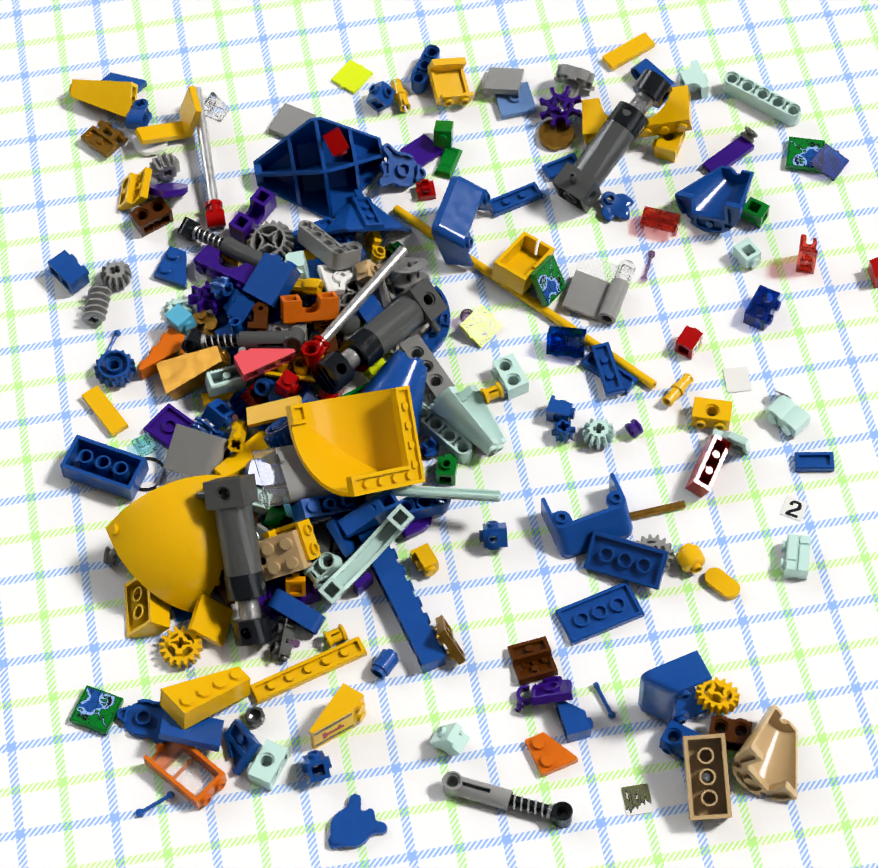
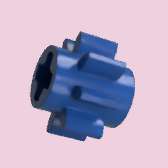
(221, 287)
(563, 431)

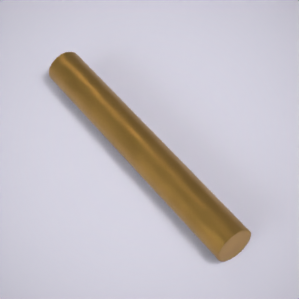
(657, 510)

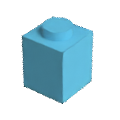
(180, 319)

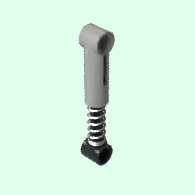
(504, 798)

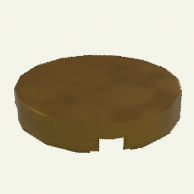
(556, 138)

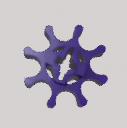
(565, 102)
(205, 299)

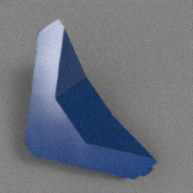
(310, 176)

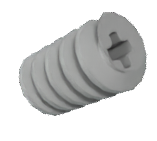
(96, 305)

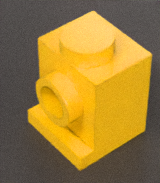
(424, 560)

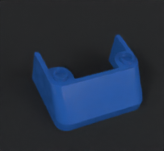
(455, 219)
(574, 537)
(670, 689)

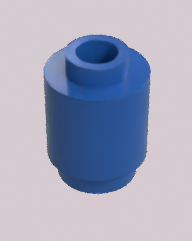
(384, 663)

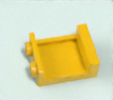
(449, 81)
(305, 534)

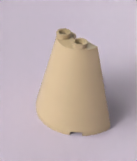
(769, 758)

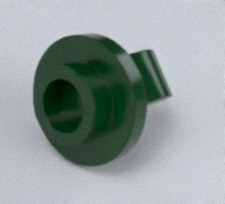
(390, 248)

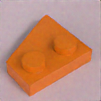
(549, 754)

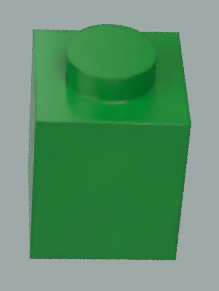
(443, 133)

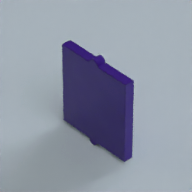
(422, 150)

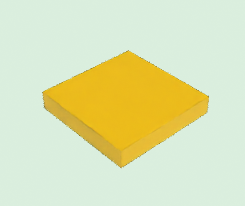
(190, 111)
(210, 620)

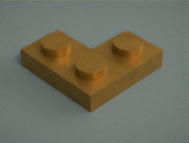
(446, 637)

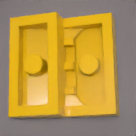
(134, 189)

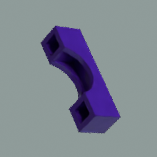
(211, 263)

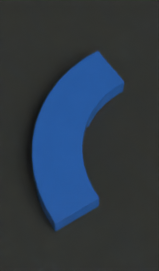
(435, 340)

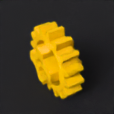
(184, 654)
(717, 696)

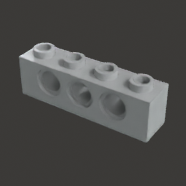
(416, 347)

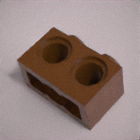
(152, 219)
(731, 726)

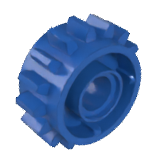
(119, 376)
(278, 434)

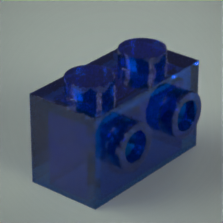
(566, 341)

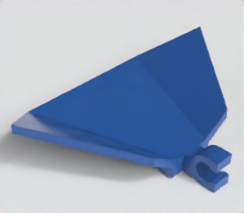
(363, 216)

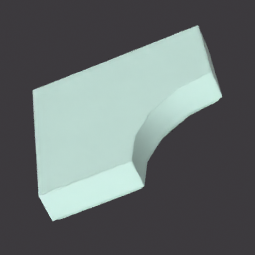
(738, 442)

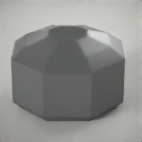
(254, 716)

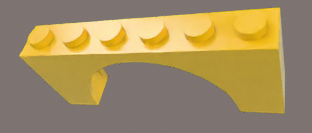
(672, 118)

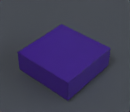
(363, 583)

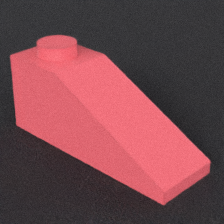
(259, 361)

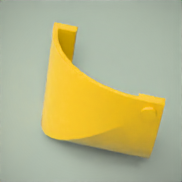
(358, 441)

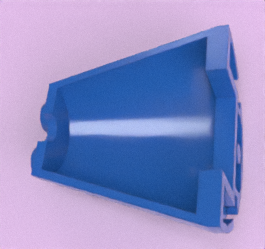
(716, 199)
(400, 372)

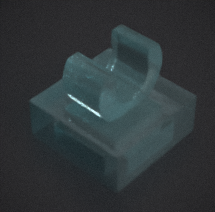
(144, 445)

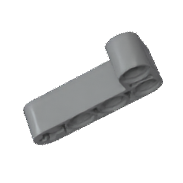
(326, 248)

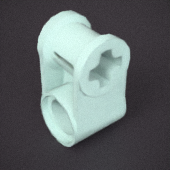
(320, 571)

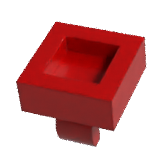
(425, 190)

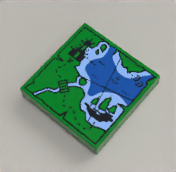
(802, 152)
(547, 280)
(96, 710)

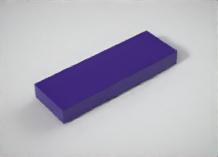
(729, 155)

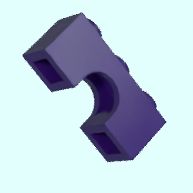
(261, 206)

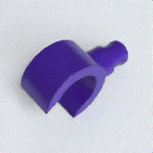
(521, 701)

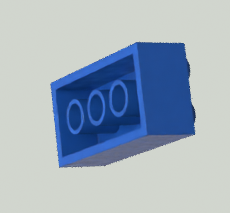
(104, 467)

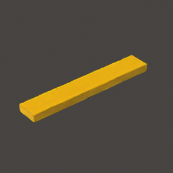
(308, 670)

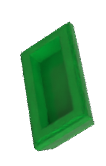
(448, 162)

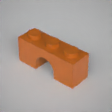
(325, 308)

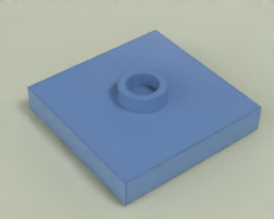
(516, 105)

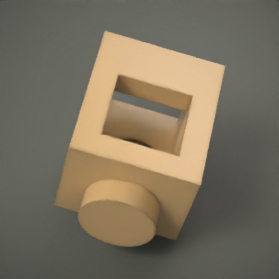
(366, 270)

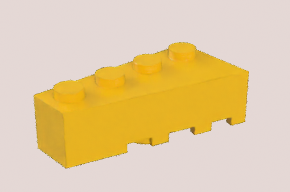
(204, 696)

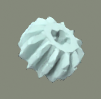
(598, 433)

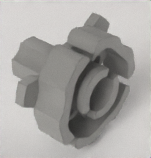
(574, 78)

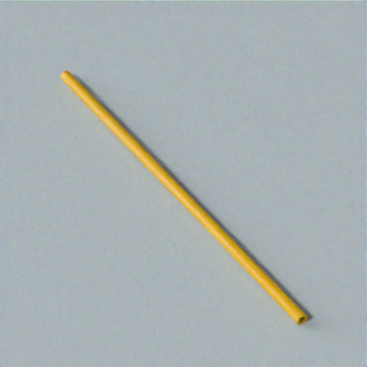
(529, 300)

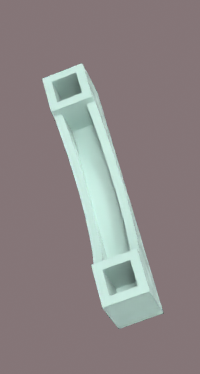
(366, 555)

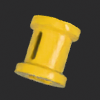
(492, 392)
(335, 635)

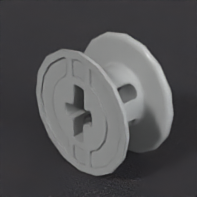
(410, 271)

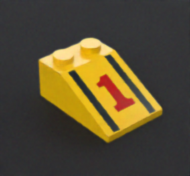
(339, 716)

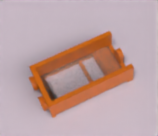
(187, 772)

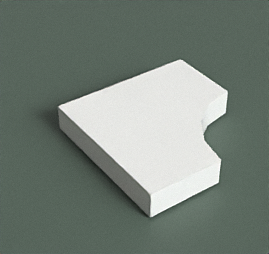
(336, 279)

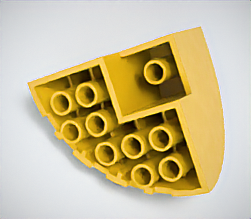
(170, 542)

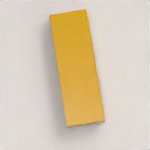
(628, 51)
(160, 133)
(105, 411)
(270, 411)

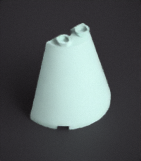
(470, 417)

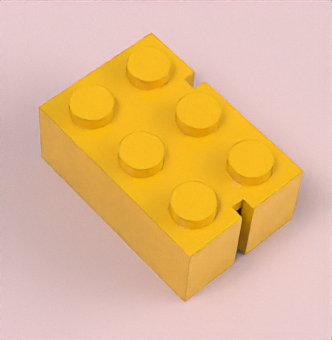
(519, 262)

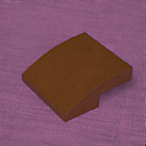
(532, 660)

